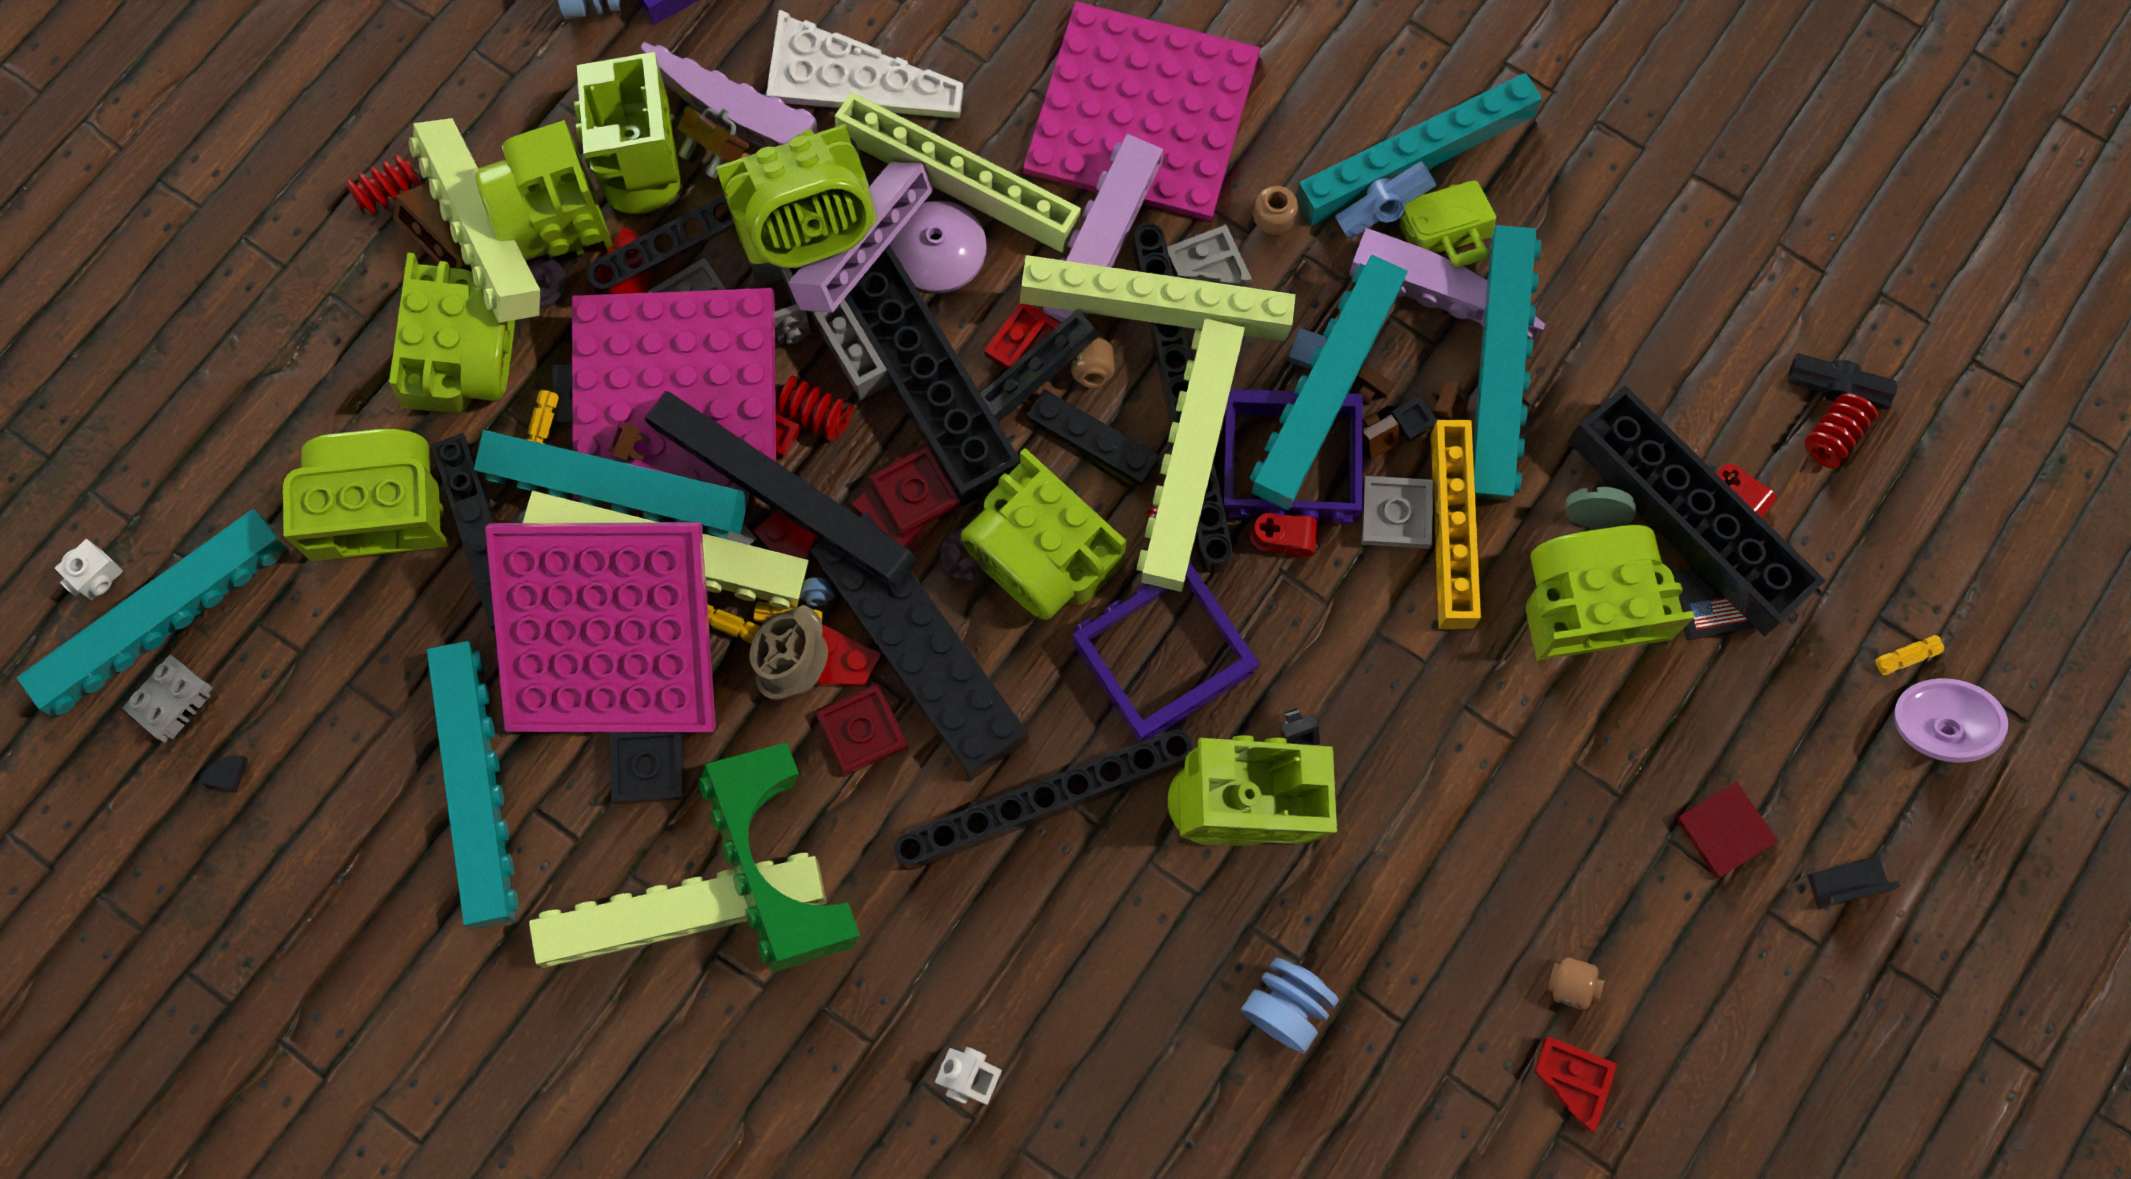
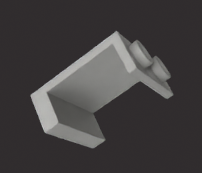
(790, 322)

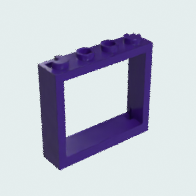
(1273, 403)
(1188, 702)

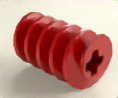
(383, 184)
(812, 411)
(1840, 429)

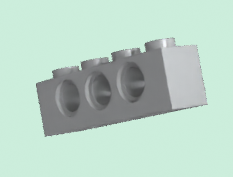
(852, 350)

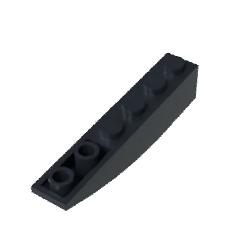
(470, 509)

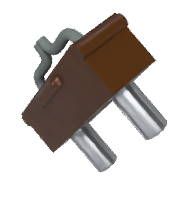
(711, 136)

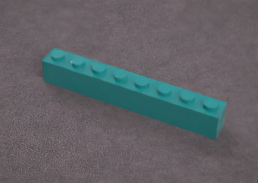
(1426, 142)
(1503, 362)
(1328, 383)
(612, 482)
(152, 614)
(471, 785)

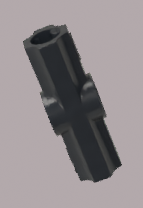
(1841, 378)

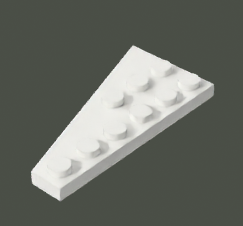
(826, 67)

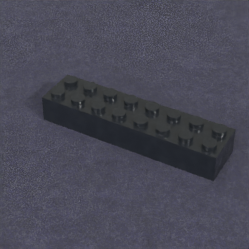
(931, 380)
(1695, 510)
(927, 661)

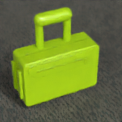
(1449, 221)

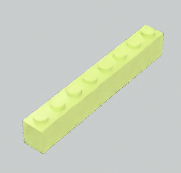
(961, 172)
(495, 264)
(1155, 297)
(1192, 455)
(728, 564)
(664, 912)

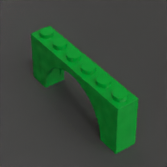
(786, 928)

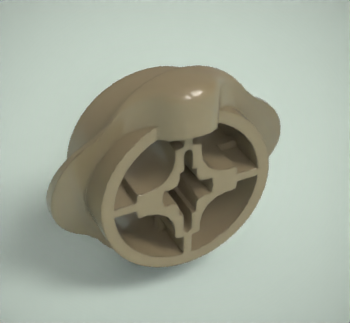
(789, 653)

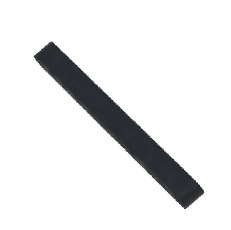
(1172, 381)

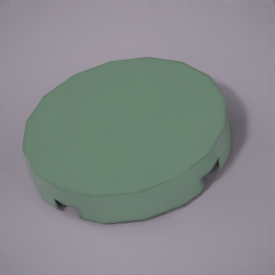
(1600, 509)

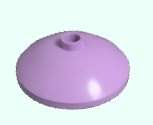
(945, 262)
(1951, 720)

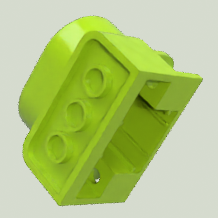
(628, 132)
(542, 195)
(799, 199)
(447, 341)
(363, 496)
(1043, 541)
(1602, 593)
(1254, 793)

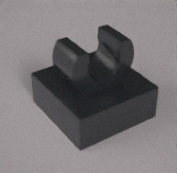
(1414, 418)
(1300, 730)

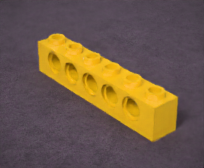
(1455, 525)

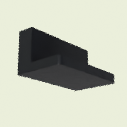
(1850, 883)

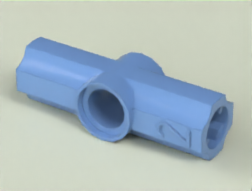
(1385, 200)

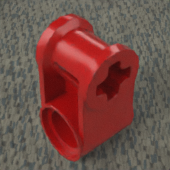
(1755, 494)
(1289, 535)

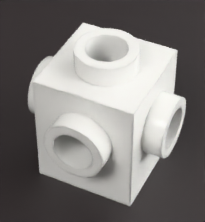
(87, 570)
(968, 1076)

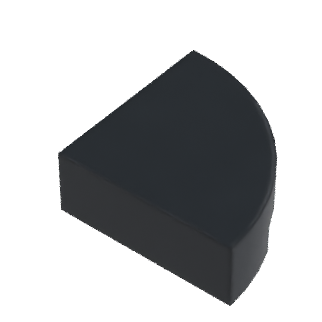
(225, 773)

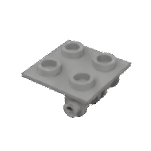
(166, 697)

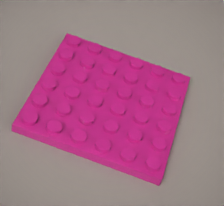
(1146, 82)
(696, 344)
(602, 626)

